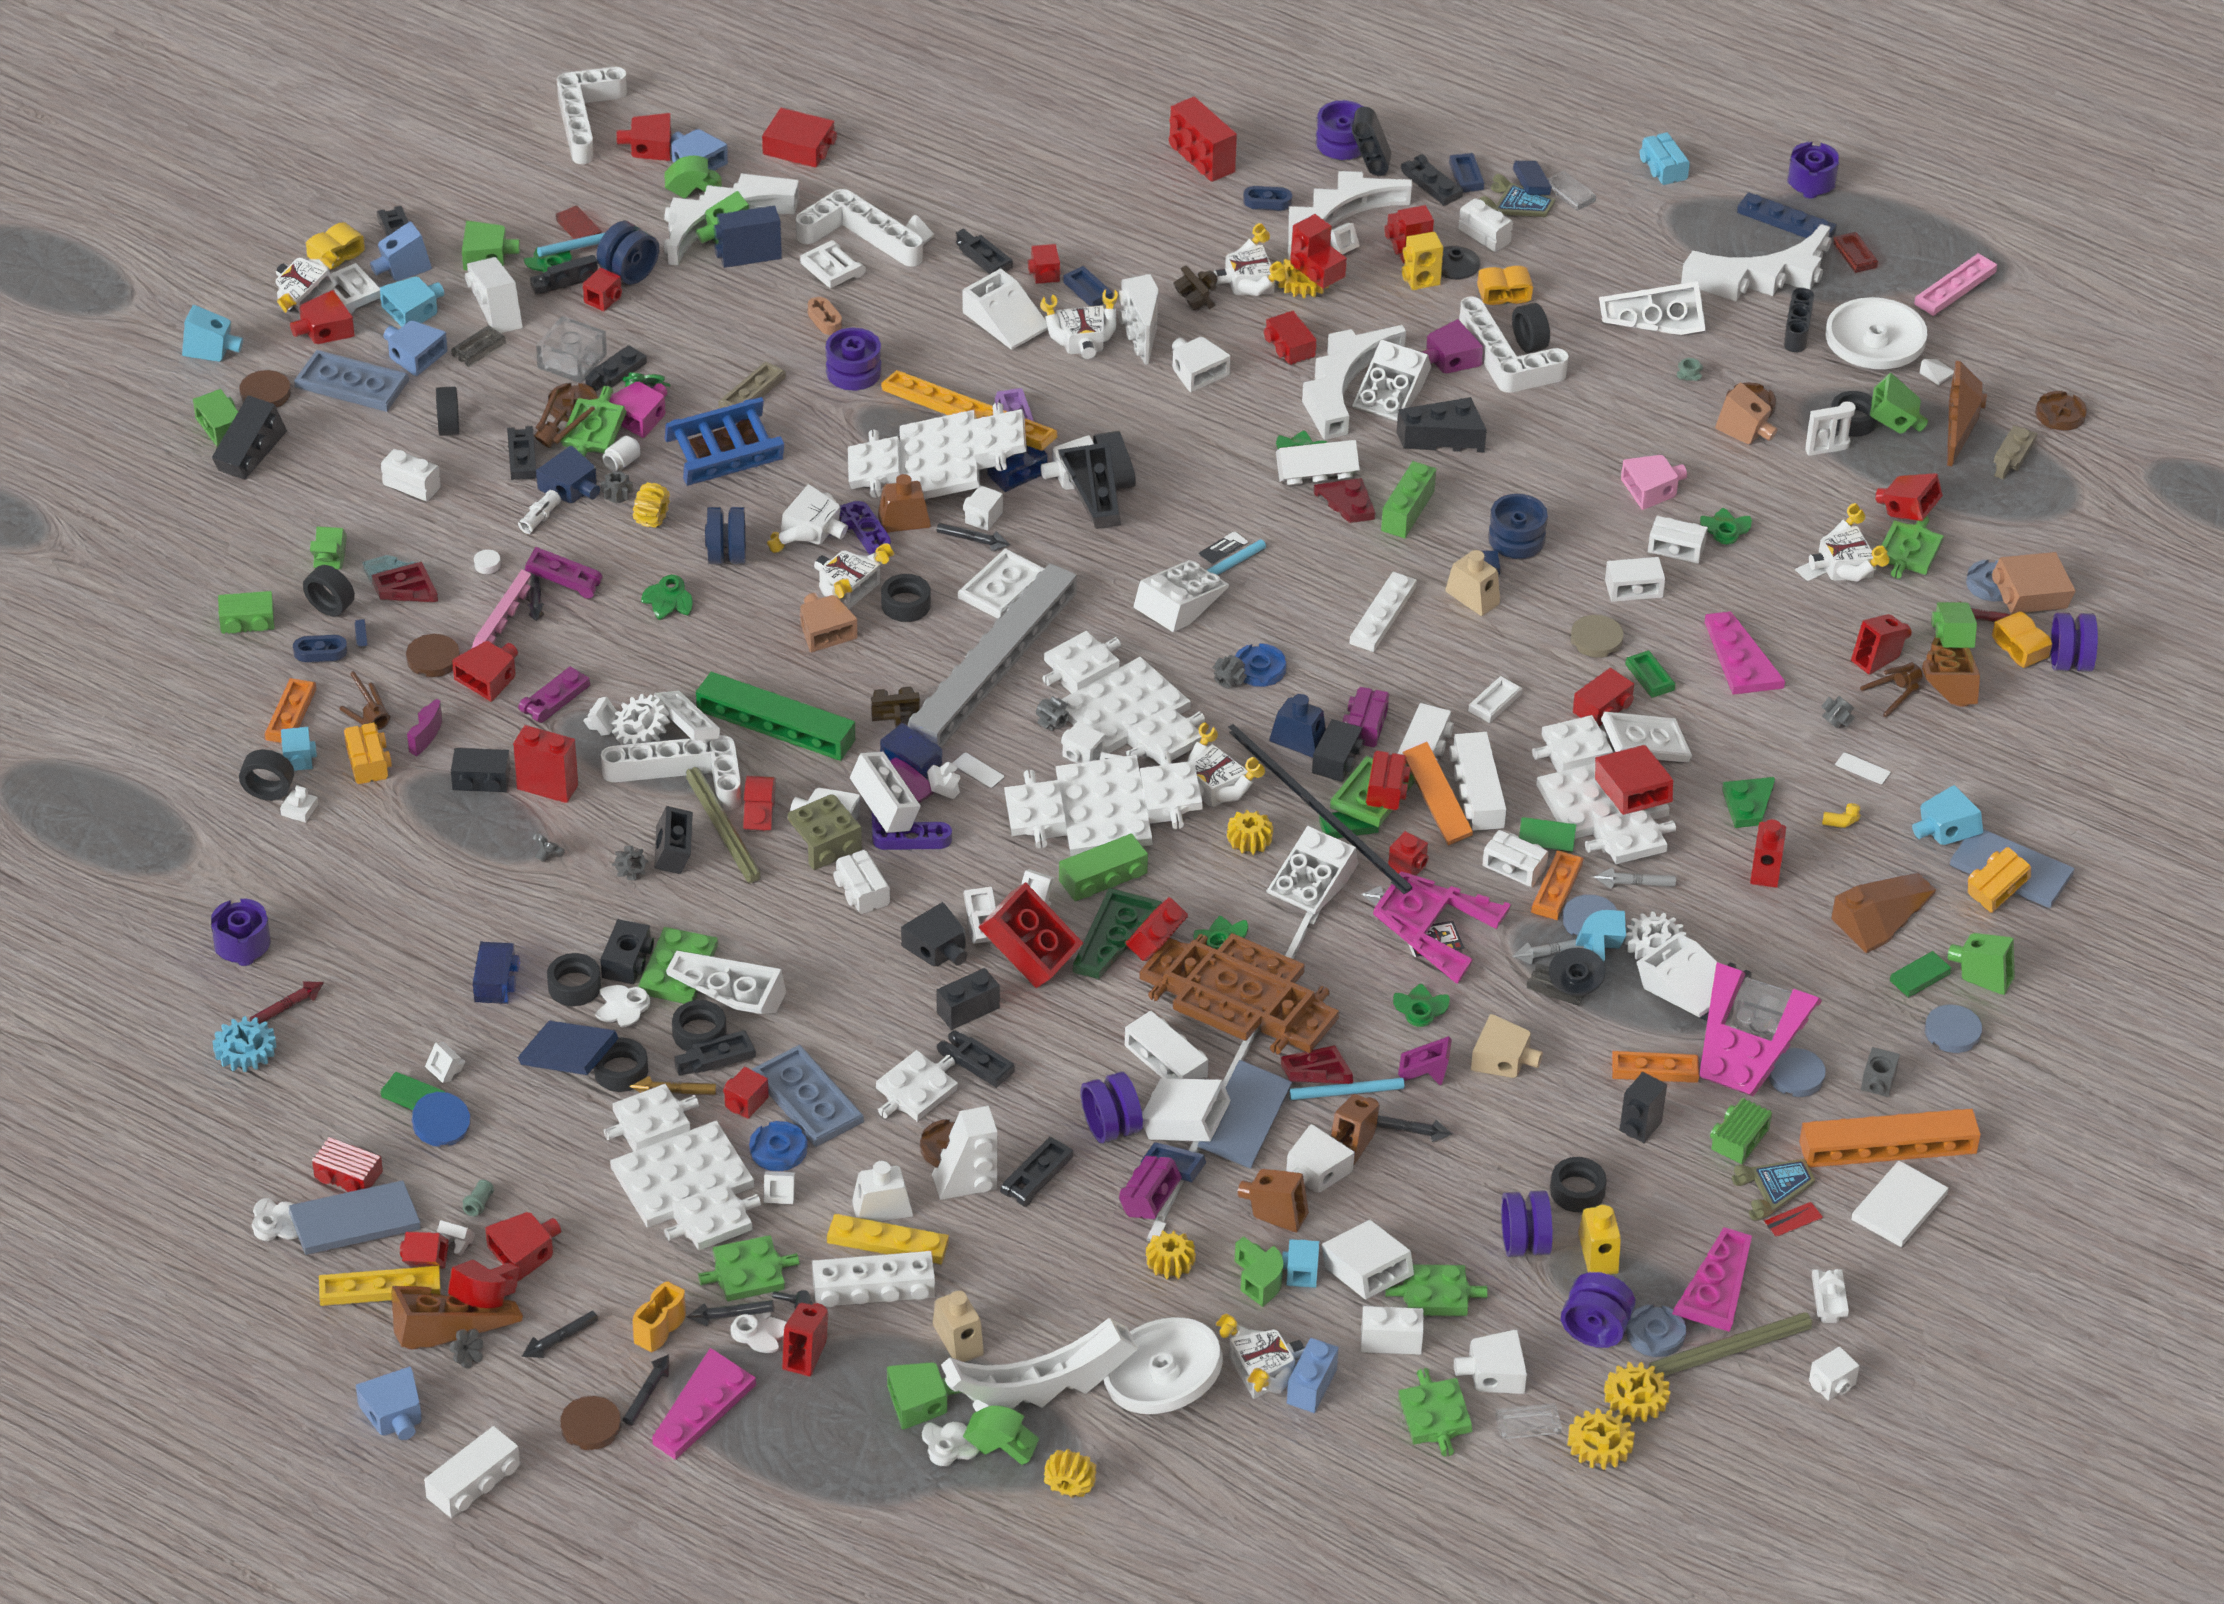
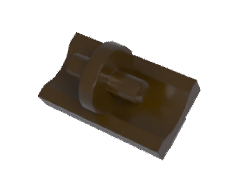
(1200, 287)
(895, 706)

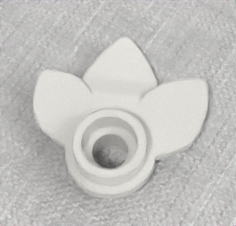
(623, 1004)
(273, 1220)
(761, 1331)
(947, 1443)

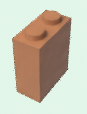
(2033, 582)

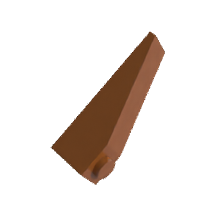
(1964, 408)
(1952, 673)
(1879, 908)
(434, 1319)

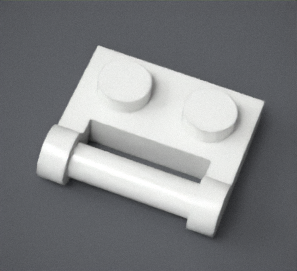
(829, 270)
(357, 285)
(1823, 428)

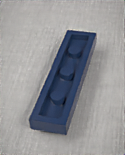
(1781, 216)

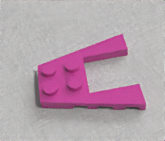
(1416, 911)
(1740, 1058)

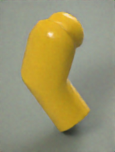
(1844, 819)

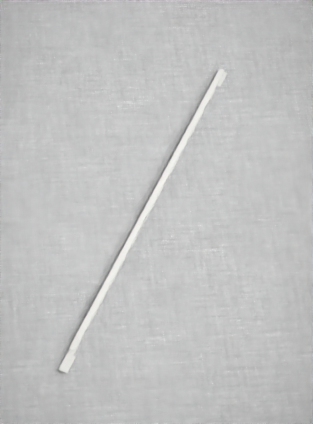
(1292, 951)

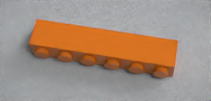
(1889, 1138)

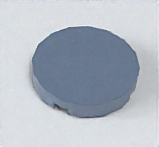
(1981, 583)
(1581, 908)
(1953, 1028)
(1798, 1073)
(1656, 1331)

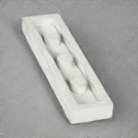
(1383, 611)
(688, 717)

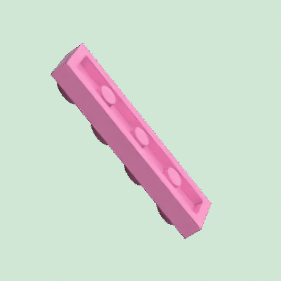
(1955, 284)
(507, 606)

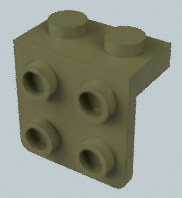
(827, 830)

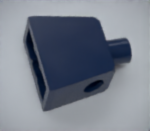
(569, 476)
(1298, 725)

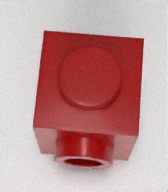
(1044, 264)
(602, 289)
(1408, 854)
(746, 1092)
(424, 1249)

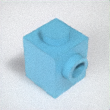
(298, 747)
(1301, 1263)

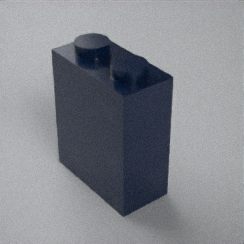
(748, 236)

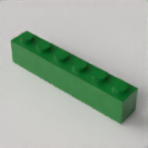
(776, 716)

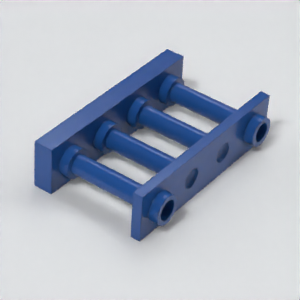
(730, 461)

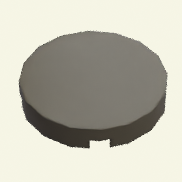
(1597, 635)

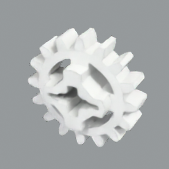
(640, 720)
(1651, 933)

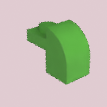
(690, 173)
(329, 547)
(1262, 1270)
(1001, 1428)

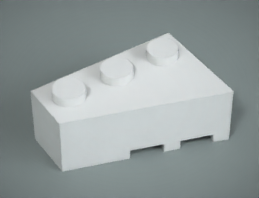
(495, 294)
(971, 1156)

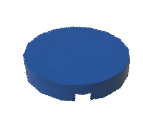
(1263, 664)
(440, 1119)
(778, 1146)

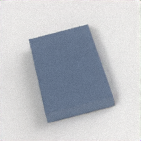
(351, 380)
(2047, 874)
(809, 1096)
(1250, 1114)
(354, 1217)

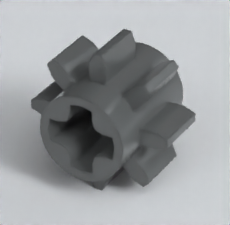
(616, 487)
(1229, 671)
(1838, 712)
(1052, 713)
(630, 858)

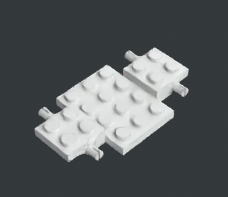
(939, 452)
(1124, 702)
(1580, 800)
(1103, 801)
(680, 1169)

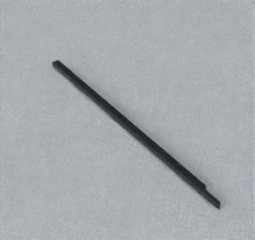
(1398, 881)

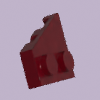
(1348, 499)
(405, 584)
(1319, 1066)

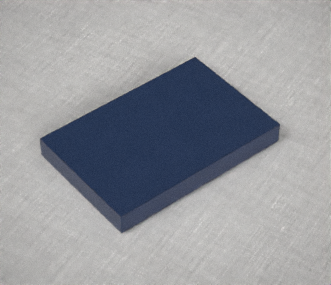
(568, 1047)

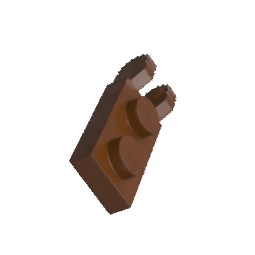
(724, 440)

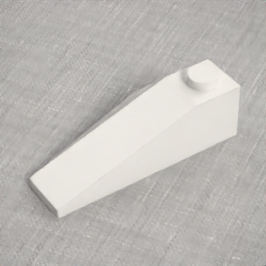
(1662, 309)
(731, 982)

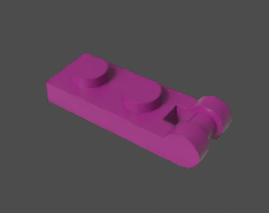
(564, 572)
(554, 694)

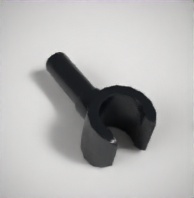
(802, 1297)

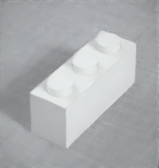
(1317, 462)
(1430, 726)
(885, 792)
(1164, 1049)
(472, 1472)

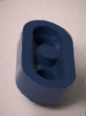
(1267, 198)
(320, 648)

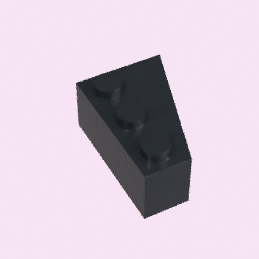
(1442, 425)
(249, 438)
(1094, 481)

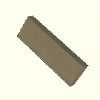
(755, 385)

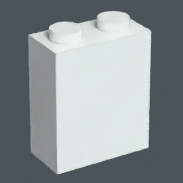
(1185, 1109)
(1367, 1259)

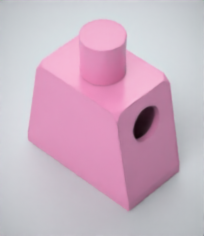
(1651, 479)

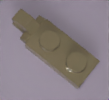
(2013, 450)

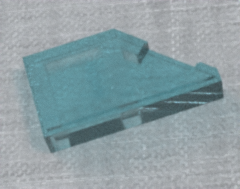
(382, 564)

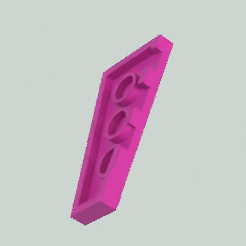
(1740, 657)
(1717, 1283)
(703, 1401)

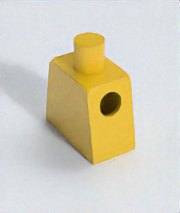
(1600, 1228)

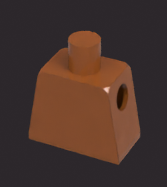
(903, 506)
(1359, 1117)
(1277, 1198)

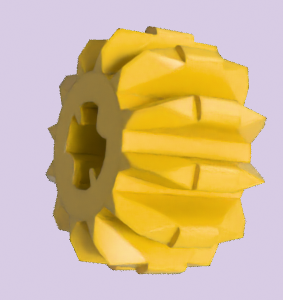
(651, 505)
(1249, 832)
(1170, 1254)
(1070, 1473)

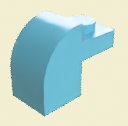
(1602, 931)

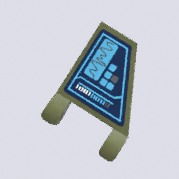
(1516, 201)
(1776, 1182)

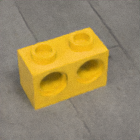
(1422, 260)

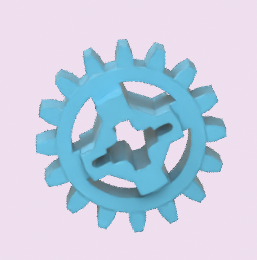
(244, 1044)

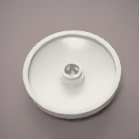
(1876, 333)
(1169, 1370)

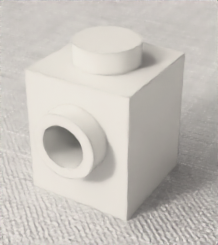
(983, 508)
(1082, 743)
(1834, 1373)

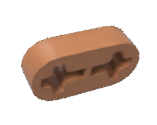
(822, 310)

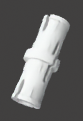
(530, 520)

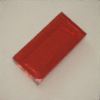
(576, 223)
(1855, 252)

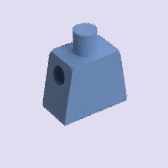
(700, 144)
(402, 254)
(415, 346)
(391, 1403)

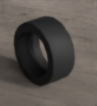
(1531, 327)
(1862, 402)
(447, 411)
(336, 583)
(905, 584)
(261, 787)
(574, 995)
(694, 1011)
(622, 1080)
(1582, 1168)

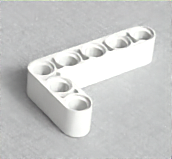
(581, 88)
(863, 219)
(1505, 368)
(673, 759)

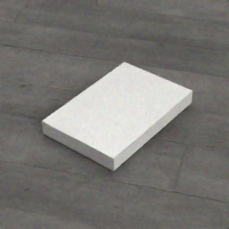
(999, 583)
(1658, 733)
(1899, 1203)

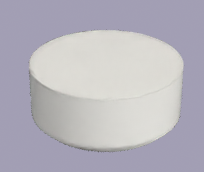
(487, 561)

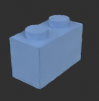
(1312, 1375)

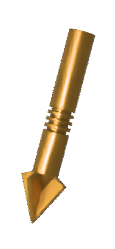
(685, 1088)

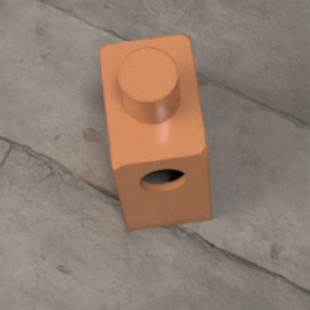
(1745, 416)
(826, 622)

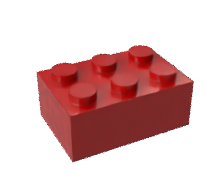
(1202, 139)
(1030, 935)

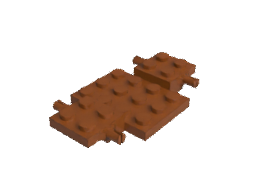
(1241, 990)

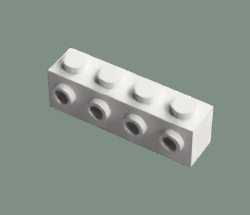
(1478, 781)
(873, 1279)

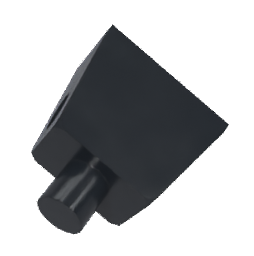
(935, 937)

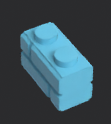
(1664, 158)

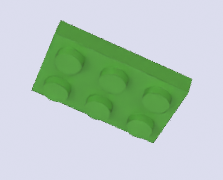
(1353, 794)
(655, 978)

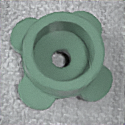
(1690, 369)

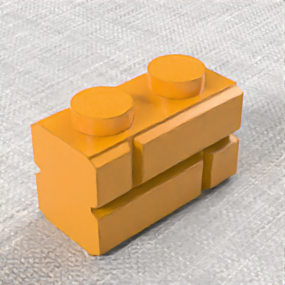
(366, 753)
(1998, 879)

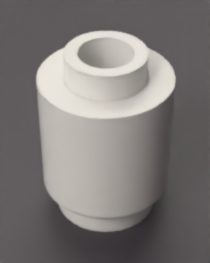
(621, 453)

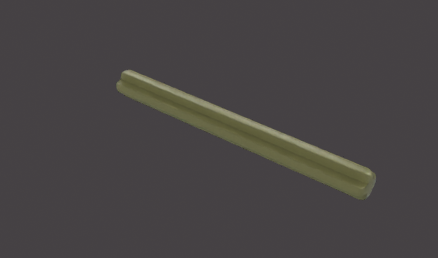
(723, 825)
(1732, 1344)

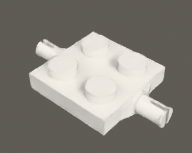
(916, 1085)

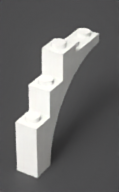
(1352, 196)
(688, 215)
(1765, 274)
(1333, 373)
(1042, 1378)

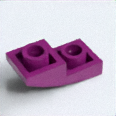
(423, 734)
(916, 782)

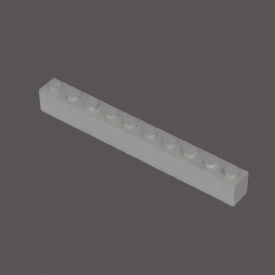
(994, 655)

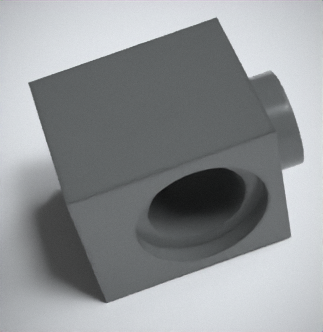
(1880, 1072)

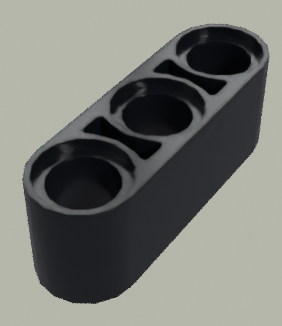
(1371, 141)
(1798, 320)
(1122, 463)

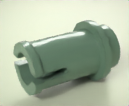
(475, 1202)

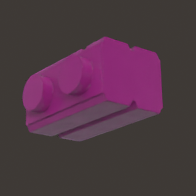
(1368, 711)
(1150, 1187)

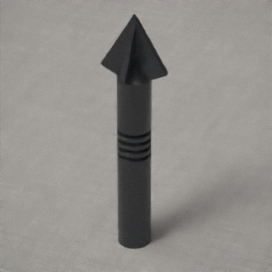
(995, 541)
(536, 605)
(1435, 1130)
(704, 1314)
(537, 1347)
(660, 1369)

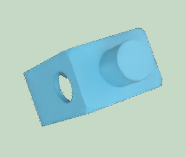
(410, 300)
(208, 335)
(1949, 817)

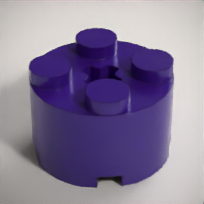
(1813, 169)
(240, 931)

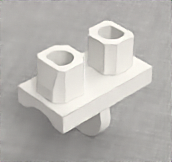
(1830, 1295)

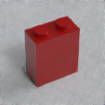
(798, 137)
(545, 763)
(1634, 779)

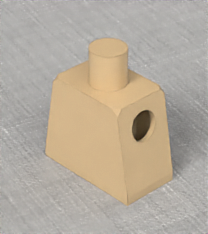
(1474, 583)
(1503, 1049)
(956, 1316)

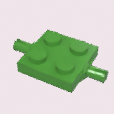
(599, 428)
(1911, 547)
(748, 1268)
(1438, 1290)
(1435, 1411)

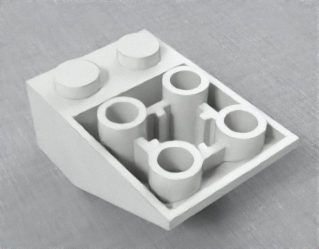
(1003, 309)
(1139, 313)
(1392, 380)
(1178, 594)
(1314, 871)
(1680, 974)

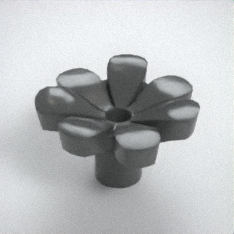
(546, 847)
(466, 1347)

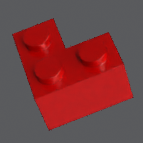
(1407, 223)
(1314, 254)

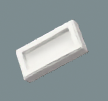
(1495, 699)

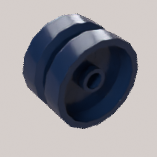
(628, 252)
(1517, 526)
(725, 535)

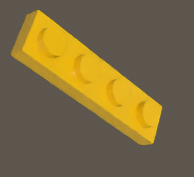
(885, 1237)
(374, 1285)

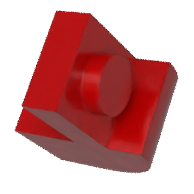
(759, 802)
(483, 1287)

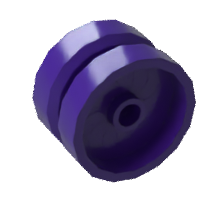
(1334, 130)
(853, 359)
(2074, 642)
(1111, 1107)
(1526, 1223)
(1598, 1309)

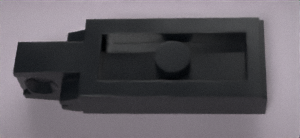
(983, 252)
(564, 274)
(615, 368)
(715, 1053)

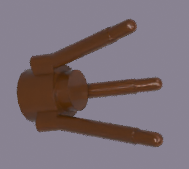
(549, 432)
(1904, 676)
(373, 711)

